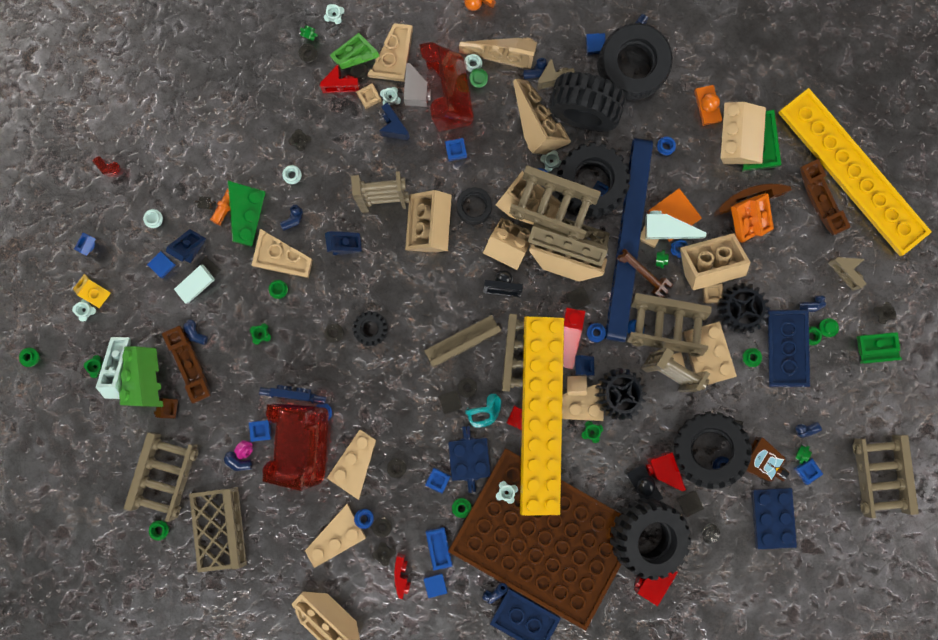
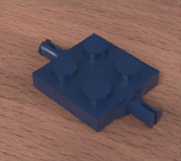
(299, 394)
(469, 459)

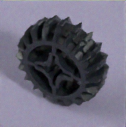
(753, 296)
(630, 383)

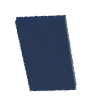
(789, 348)

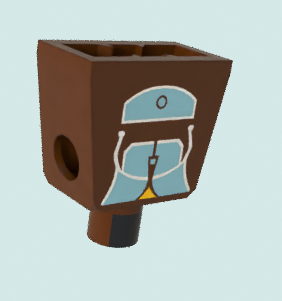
(766, 461)

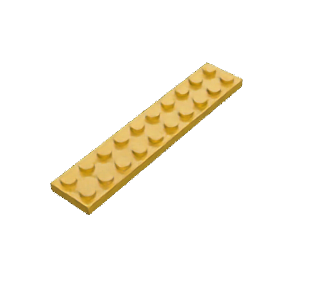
(854, 172)
(542, 416)

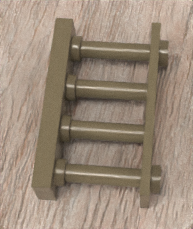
(551, 184)
(379, 192)
(679, 310)
(509, 361)
(664, 362)
(147, 462)
(904, 481)

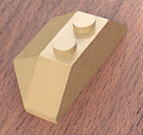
(565, 264)
(325, 617)

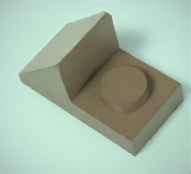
(549, 76)
(845, 269)

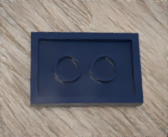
(773, 518)
(524, 618)

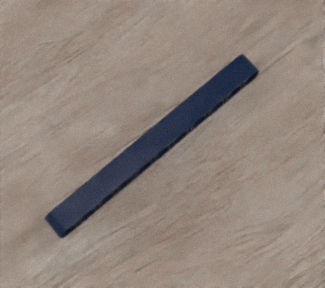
(629, 239)

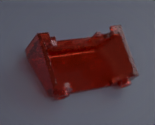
(455, 107)
(298, 446)

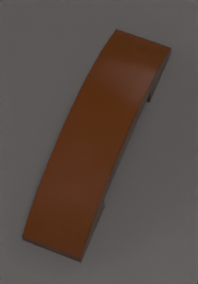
(772, 190)
(822, 199)
(188, 364)

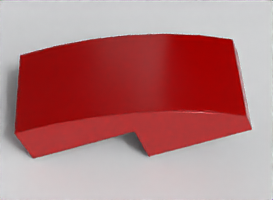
(401, 583)

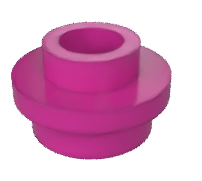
(243, 449)

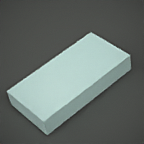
(194, 284)

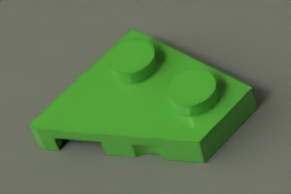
(354, 52)

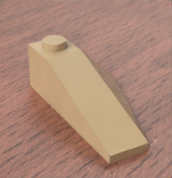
(509, 51)
(538, 126)

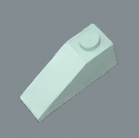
(667, 227)
(110, 375)

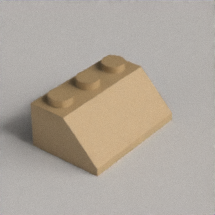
(743, 133)
(428, 221)
(714, 261)

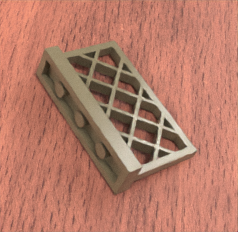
(587, 250)
(233, 529)

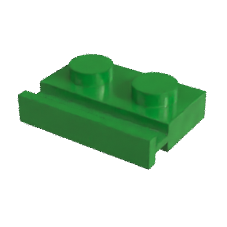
(879, 347)

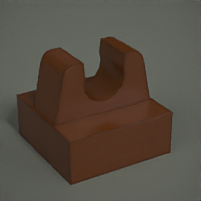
(168, 410)

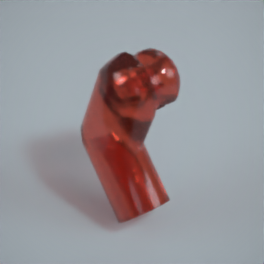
(106, 169)

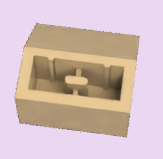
(508, 243)

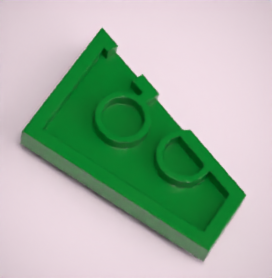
(771, 149)
(245, 212)

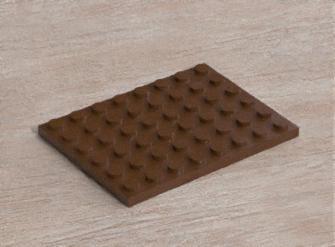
(548, 558)

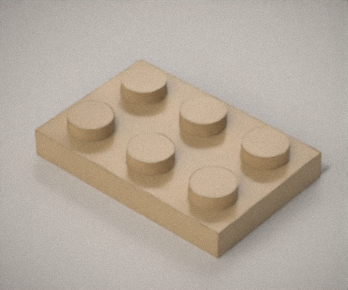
(717, 357)

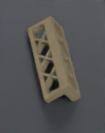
(462, 341)

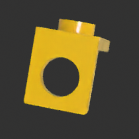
(91, 291)

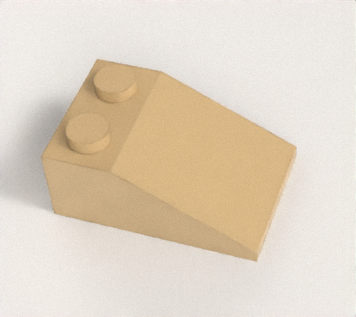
(515, 192)

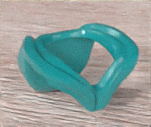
(493, 408)

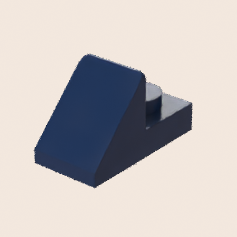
(395, 128)
(343, 242)
(186, 246)

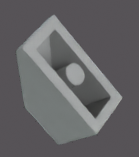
(416, 88)

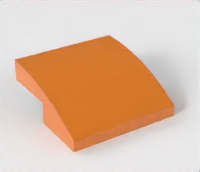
(678, 207)
(752, 217)

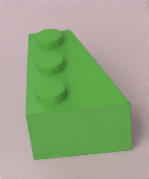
(139, 377)

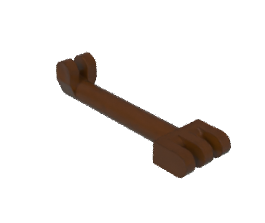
(659, 285)

